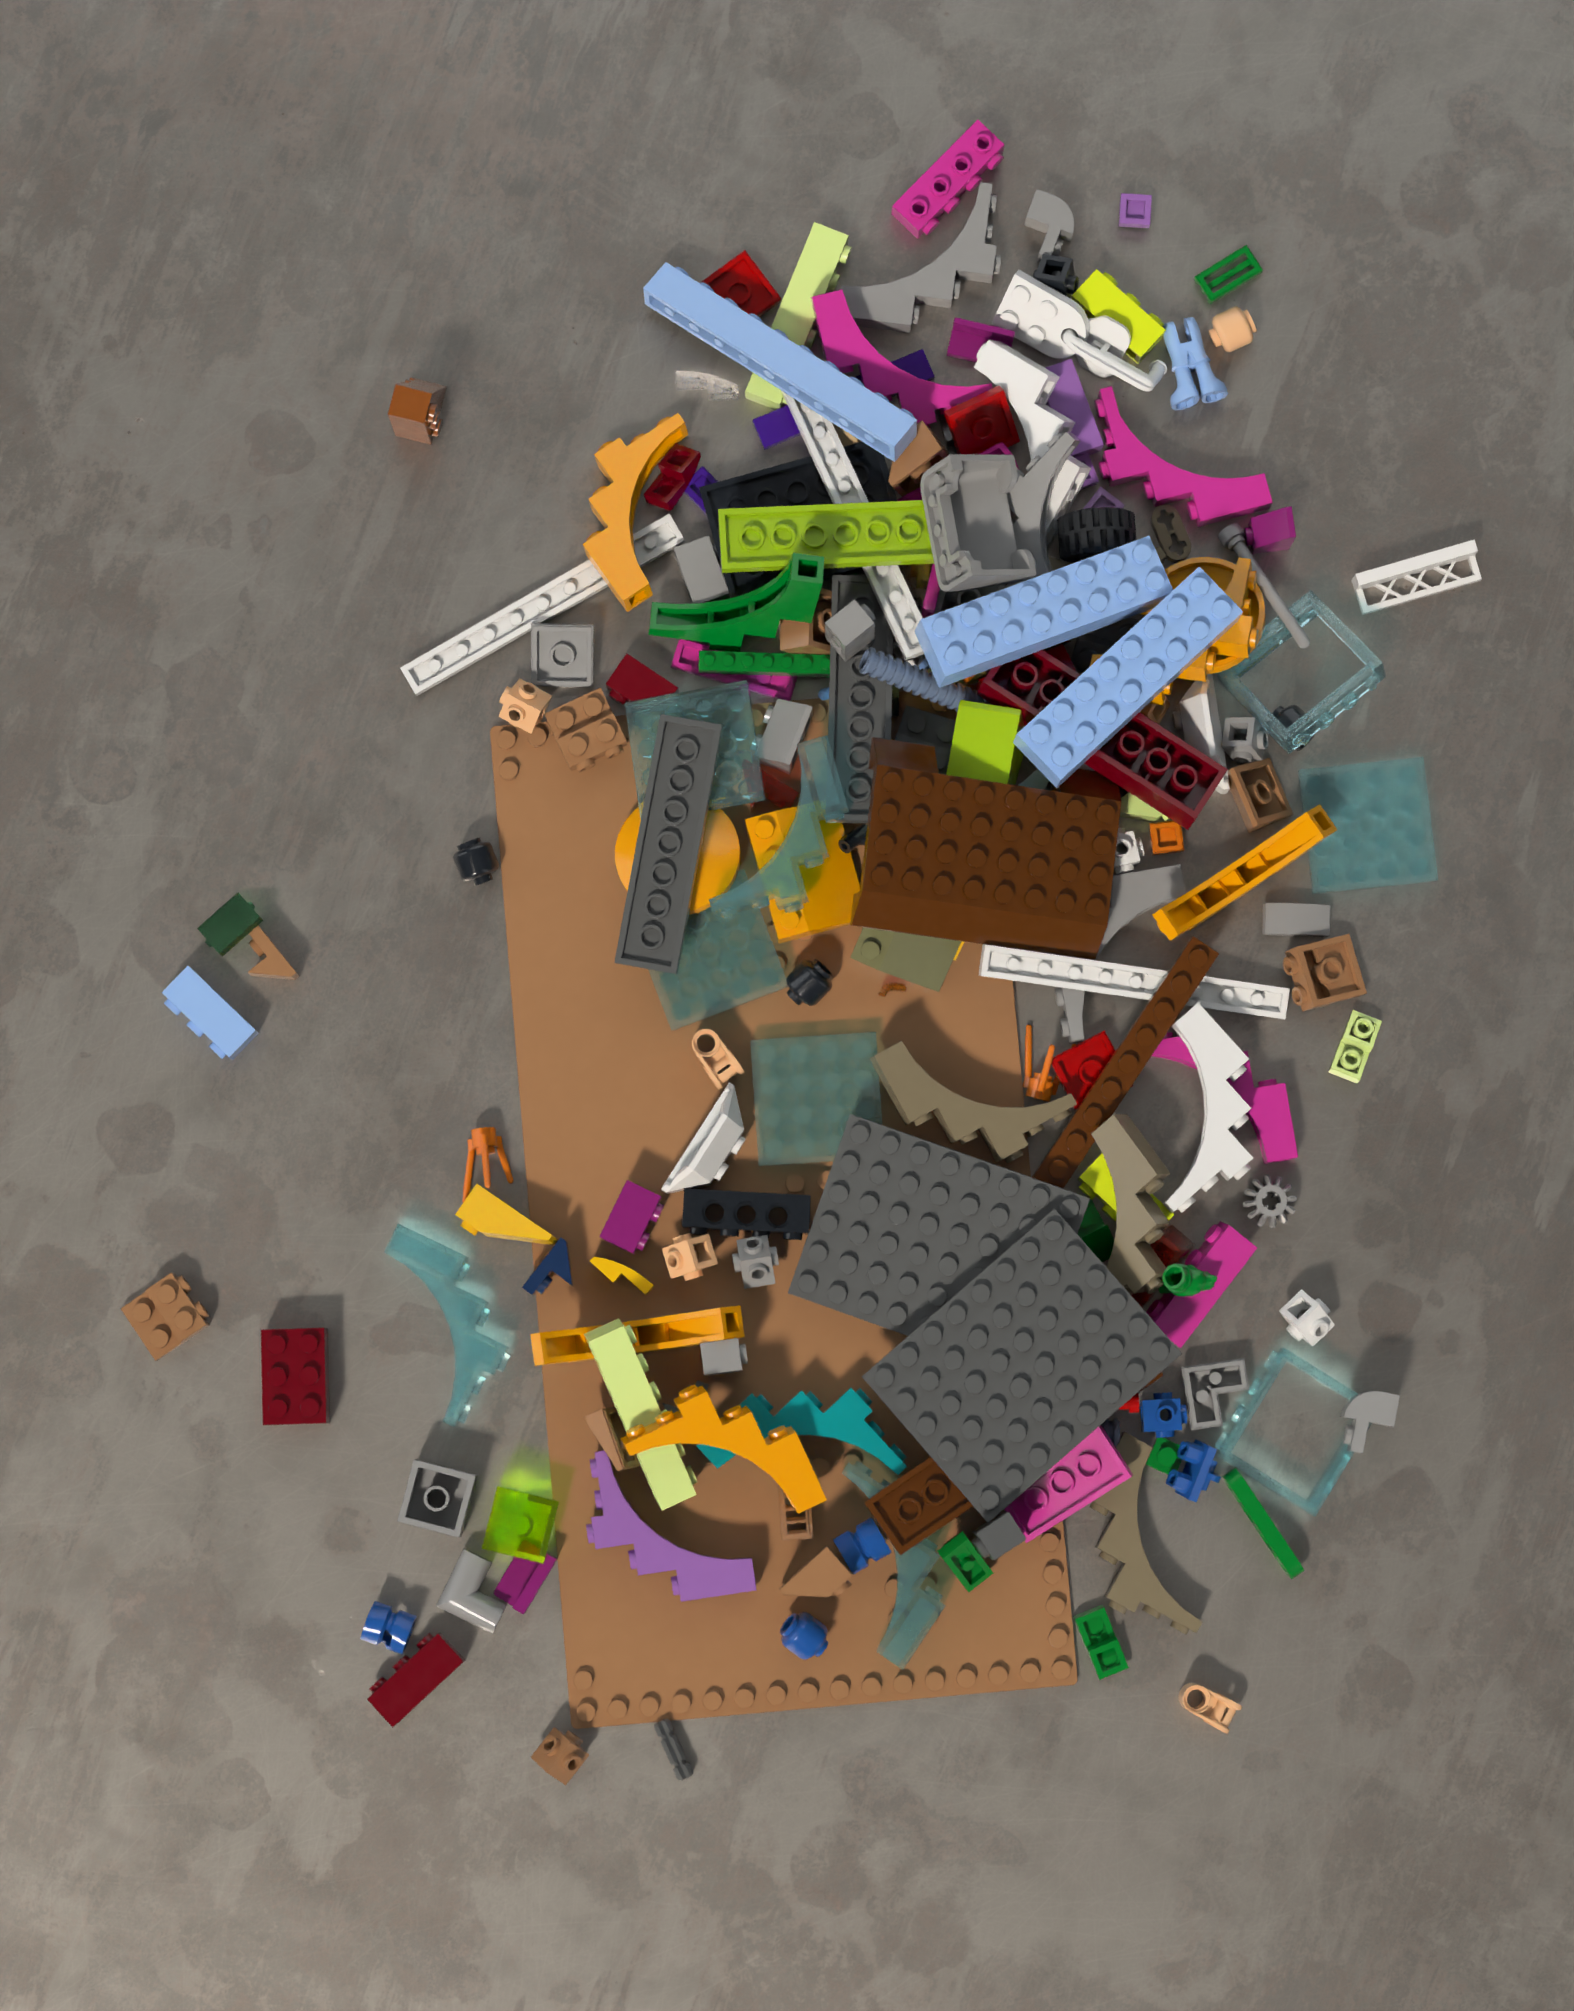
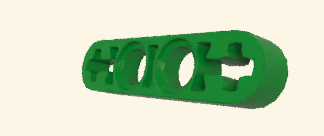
(1263, 1523)

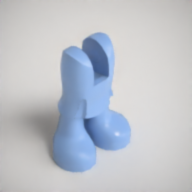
(1187, 358)

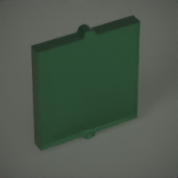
(230, 924)

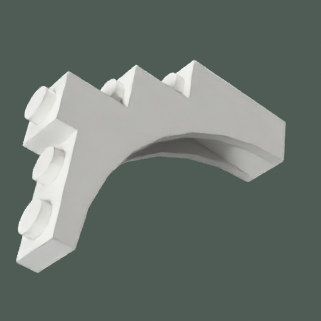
(1219, 1151)

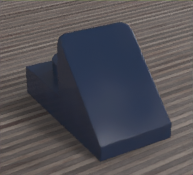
(555, 1261)

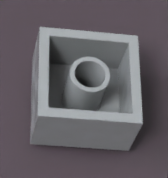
(437, 1498)

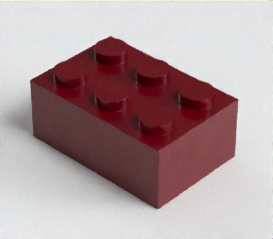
(295, 1376)

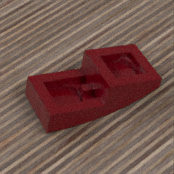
(676, 473)

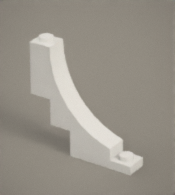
(1028, 390)

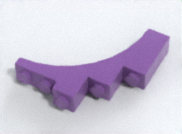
(620, 1525)

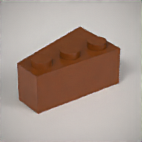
(417, 409)

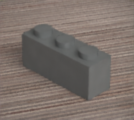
(997, 1536)

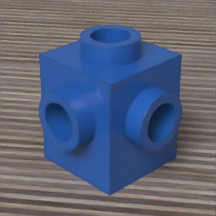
(1151, 1418)

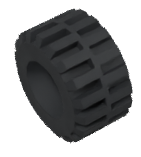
(1094, 531)

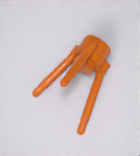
(1040, 1085)
(484, 1142)

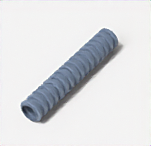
(915, 679)

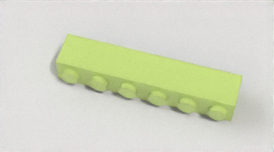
(813, 276)
(637, 1405)

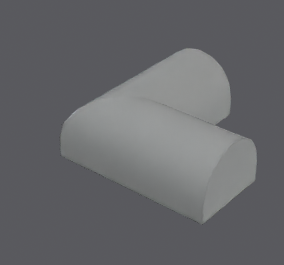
(1204, 1384)
(463, 1596)

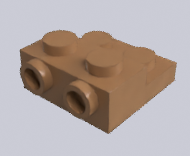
(586, 730)
(1324, 972)
(166, 1315)

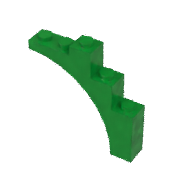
(756, 613)

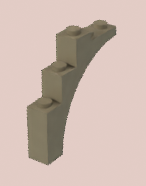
(1001, 1127)
(1139, 1221)
(1122, 1542)

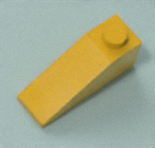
(496, 1219)

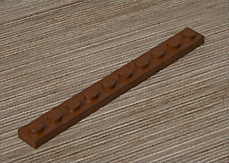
(1126, 1062)

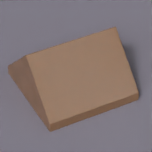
(1258, 794)

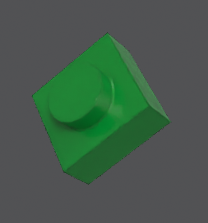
(1164, 1456)

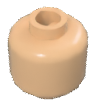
(1232, 329)

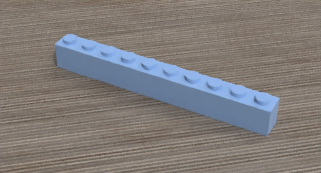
(781, 361)

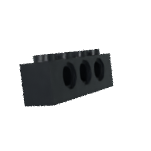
(698, 1200)

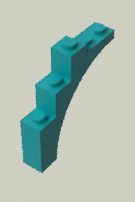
(841, 1421)

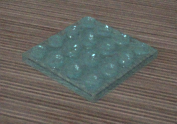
(738, 764)
(1380, 824)
(720, 966)
(809, 1091)

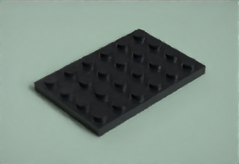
(790, 485)

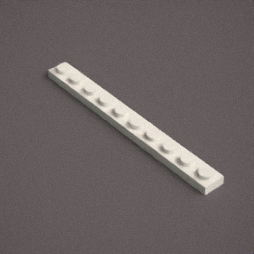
(845, 487)
(533, 608)
(1127, 981)

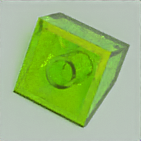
(520, 1524)

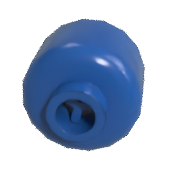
(804, 1635)

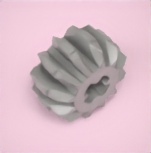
(1277, 1209)

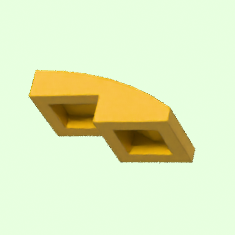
(615, 1270)

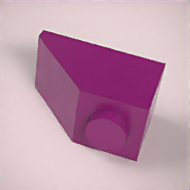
(1271, 531)

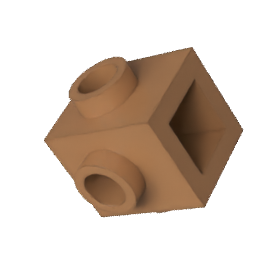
(560, 1755)

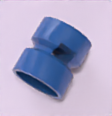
(862, 1545)
(388, 1627)

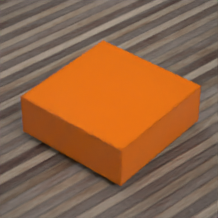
(1166, 838)

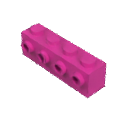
(948, 179)
(1221, 1255)

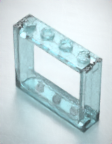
(1323, 713)
(1244, 1414)

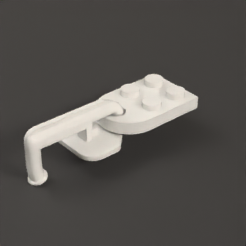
(1040, 320)

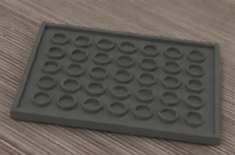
(914, 1225)
(1021, 1365)

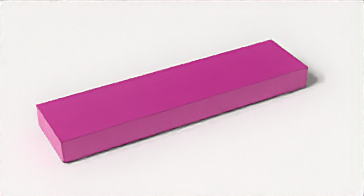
(687, 660)

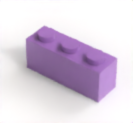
(1071, 402)

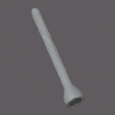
(1233, 538)

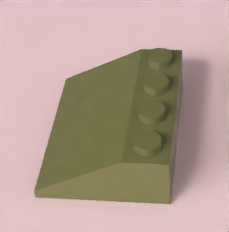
(907, 956)

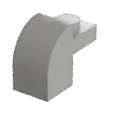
(1053, 217)
(1367, 1408)

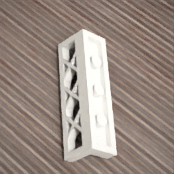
(1415, 565)

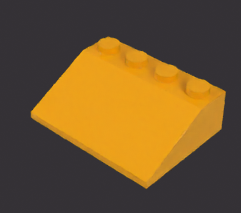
(828, 886)

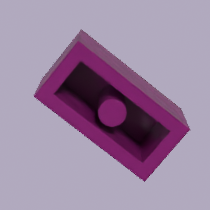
(631, 1218)

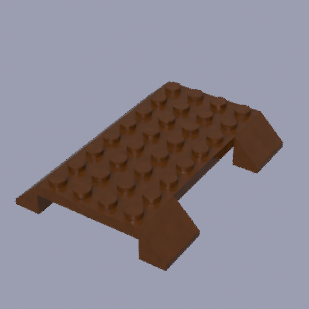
(986, 856)

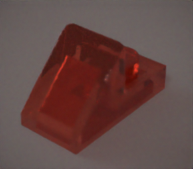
(778, 792)

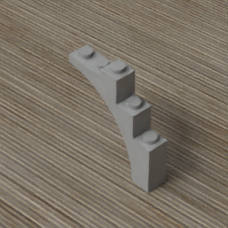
(968, 258)
(1031, 498)
(1130, 897)

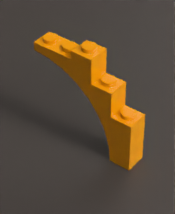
(615, 506)
(1235, 641)
(1245, 873)
(651, 1335)
(698, 1423)

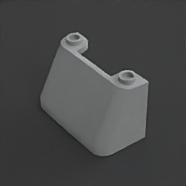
(973, 522)

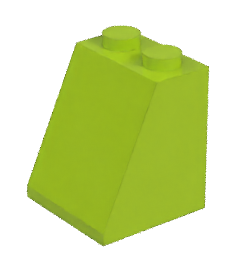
(984, 743)

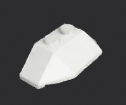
(1200, 724)
(710, 1147)

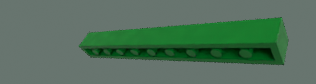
(764, 663)

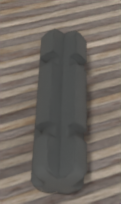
(673, 1749)

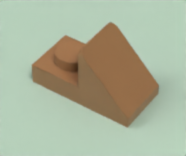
(275, 963)

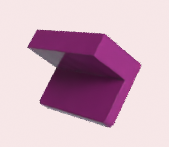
(970, 336)
(523, 1581)

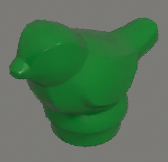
(1186, 1280)

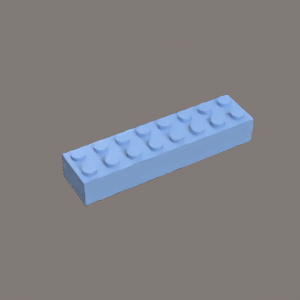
(1043, 611)
(1127, 677)

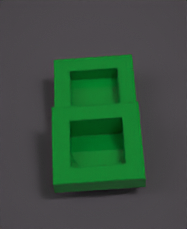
(1100, 1642)

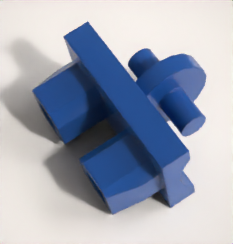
(1197, 1470)

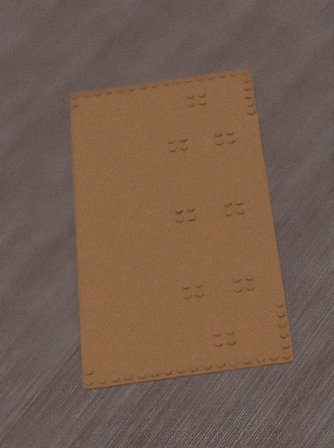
(620, 1101)

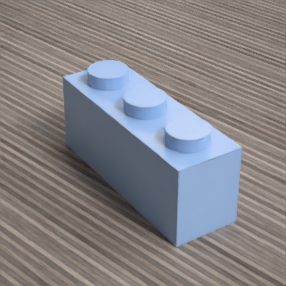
(209, 1014)

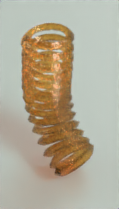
(893, 986)

